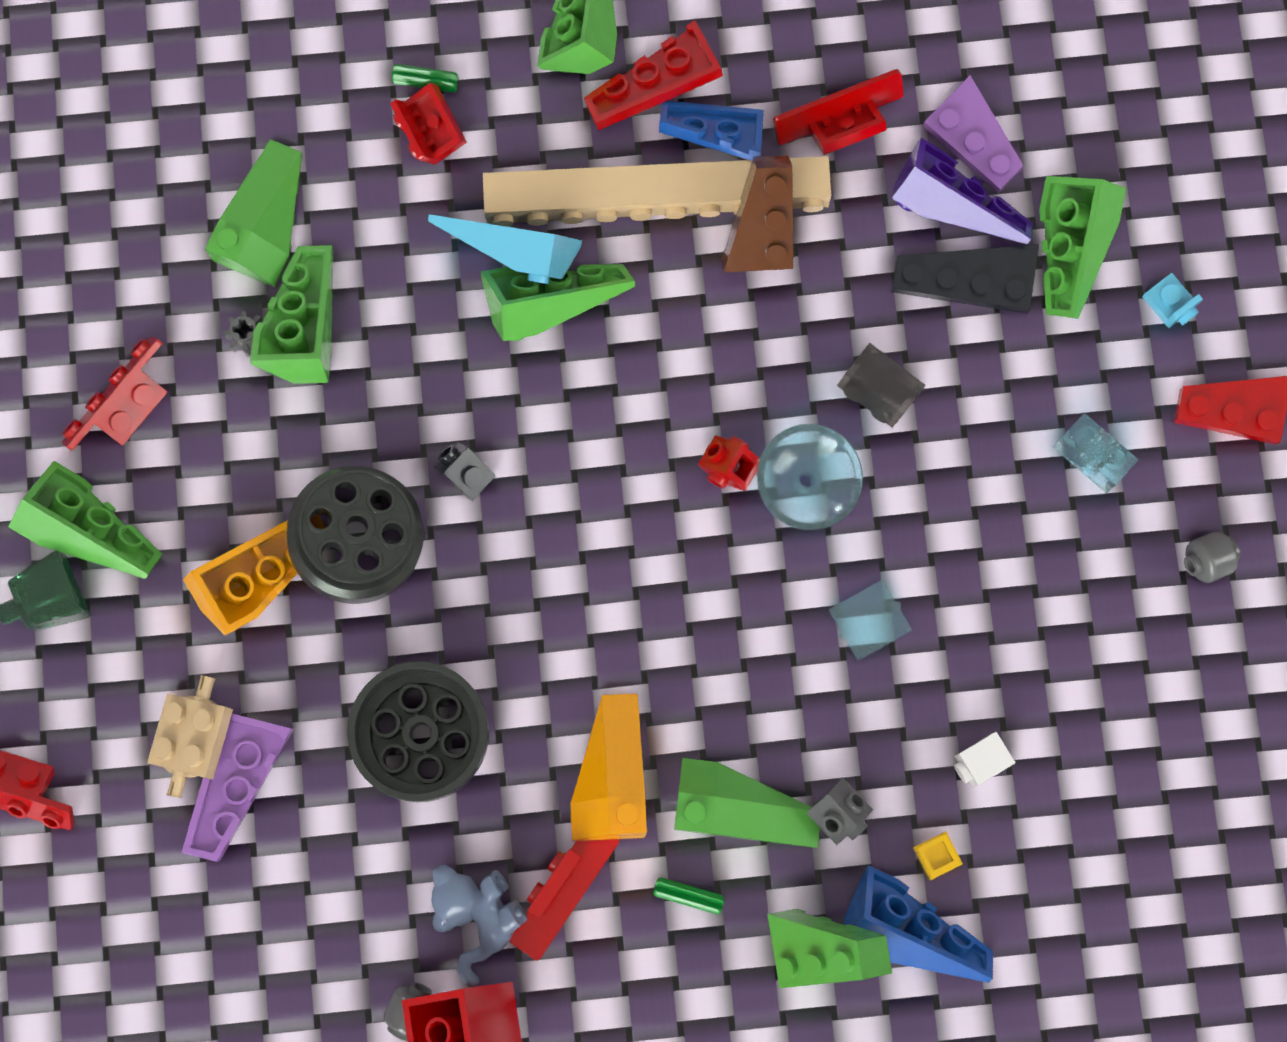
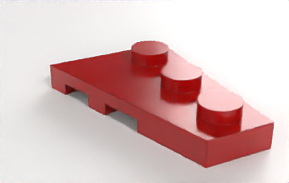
(1237, 408)

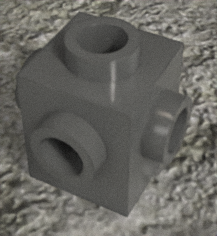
(841, 812)

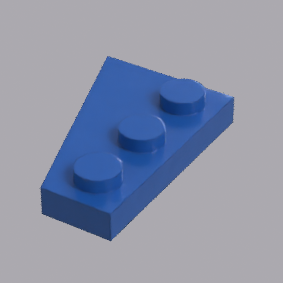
(714, 126)

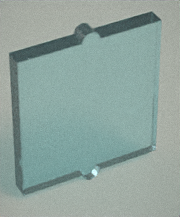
(870, 620)

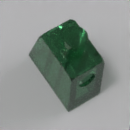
(45, 595)

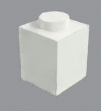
(983, 760)

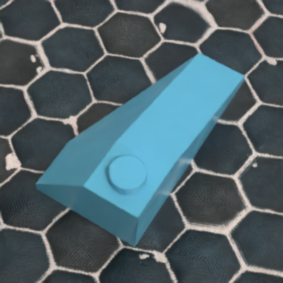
(520, 249)

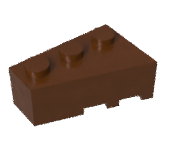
(764, 221)

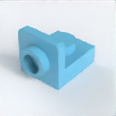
(1172, 301)

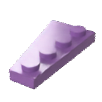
(243, 766)

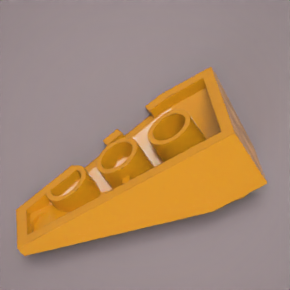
(245, 579)
(611, 779)

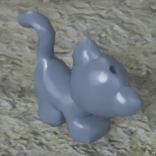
(460, 901)

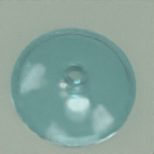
(829, 464)

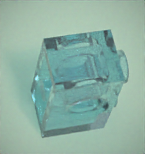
(1095, 453)

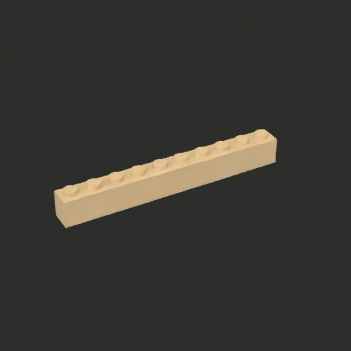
(638, 191)

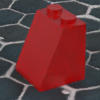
(464, 1015)

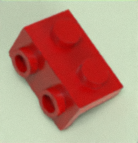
(428, 125)

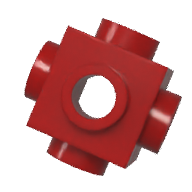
(729, 463)

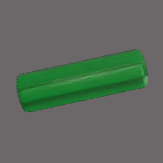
(421, 76)
(688, 895)

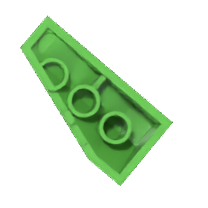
(580, 37)
(259, 220)
(529, 308)
(298, 325)
(69, 518)

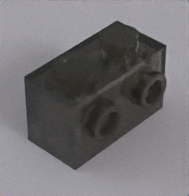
(880, 385)

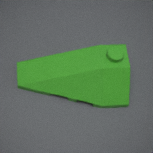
(1079, 228)
(736, 806)

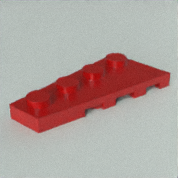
(669, 72)

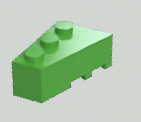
(823, 951)

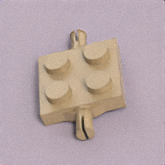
(190, 736)

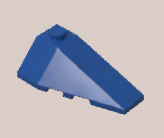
(914, 931)

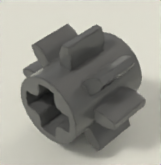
(238, 328)

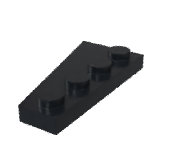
(977, 277)

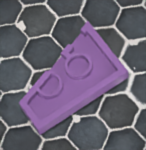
(974, 136)

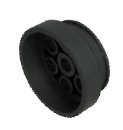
(346, 579)
(386, 696)

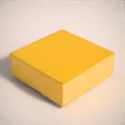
(937, 855)

